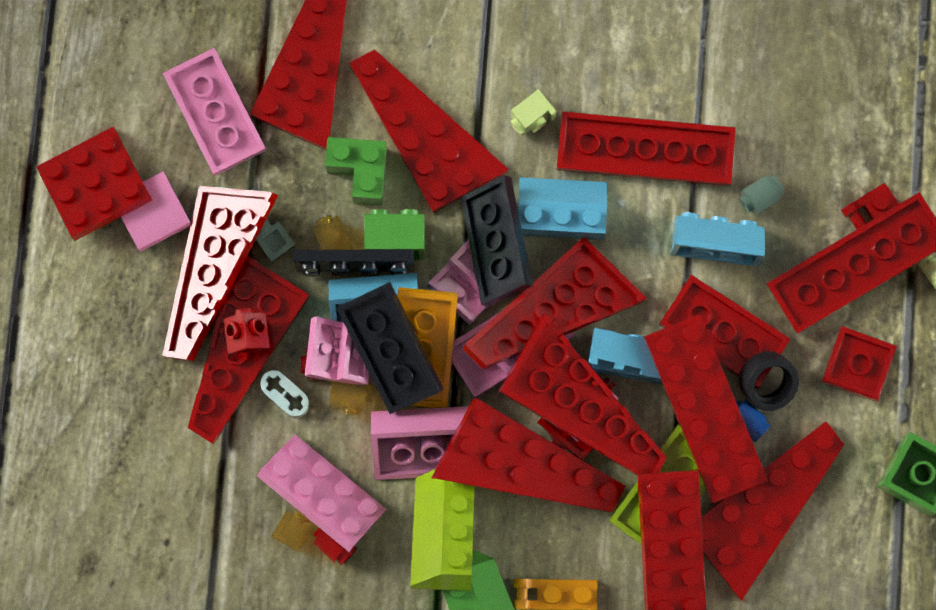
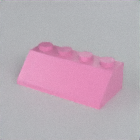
(411, 440)

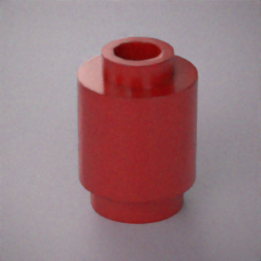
(331, 548)

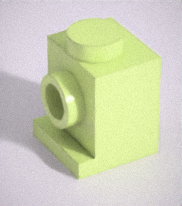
(532, 113)

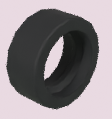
(782, 394)

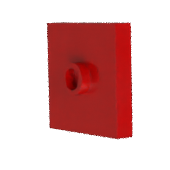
(859, 364)

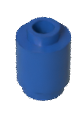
(753, 420)

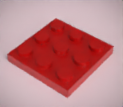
(93, 183)

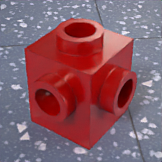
(246, 332)

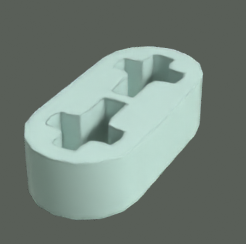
(290, 388)

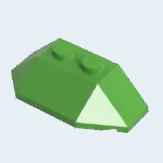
(486, 589)

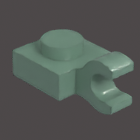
(274, 240)

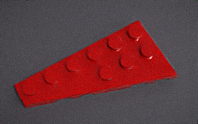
(230, 376)

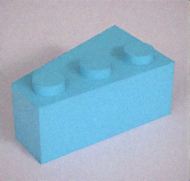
(621, 356)

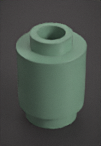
(761, 194)

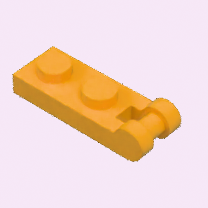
(556, 594)

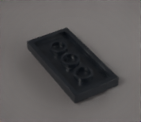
(496, 241)
(346, 261)
(390, 348)

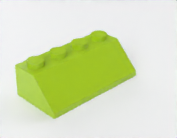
(442, 534)

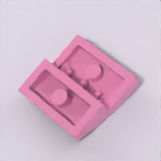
(157, 218)
(460, 277)
(334, 354)

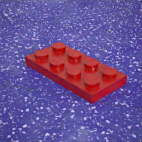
(732, 329)

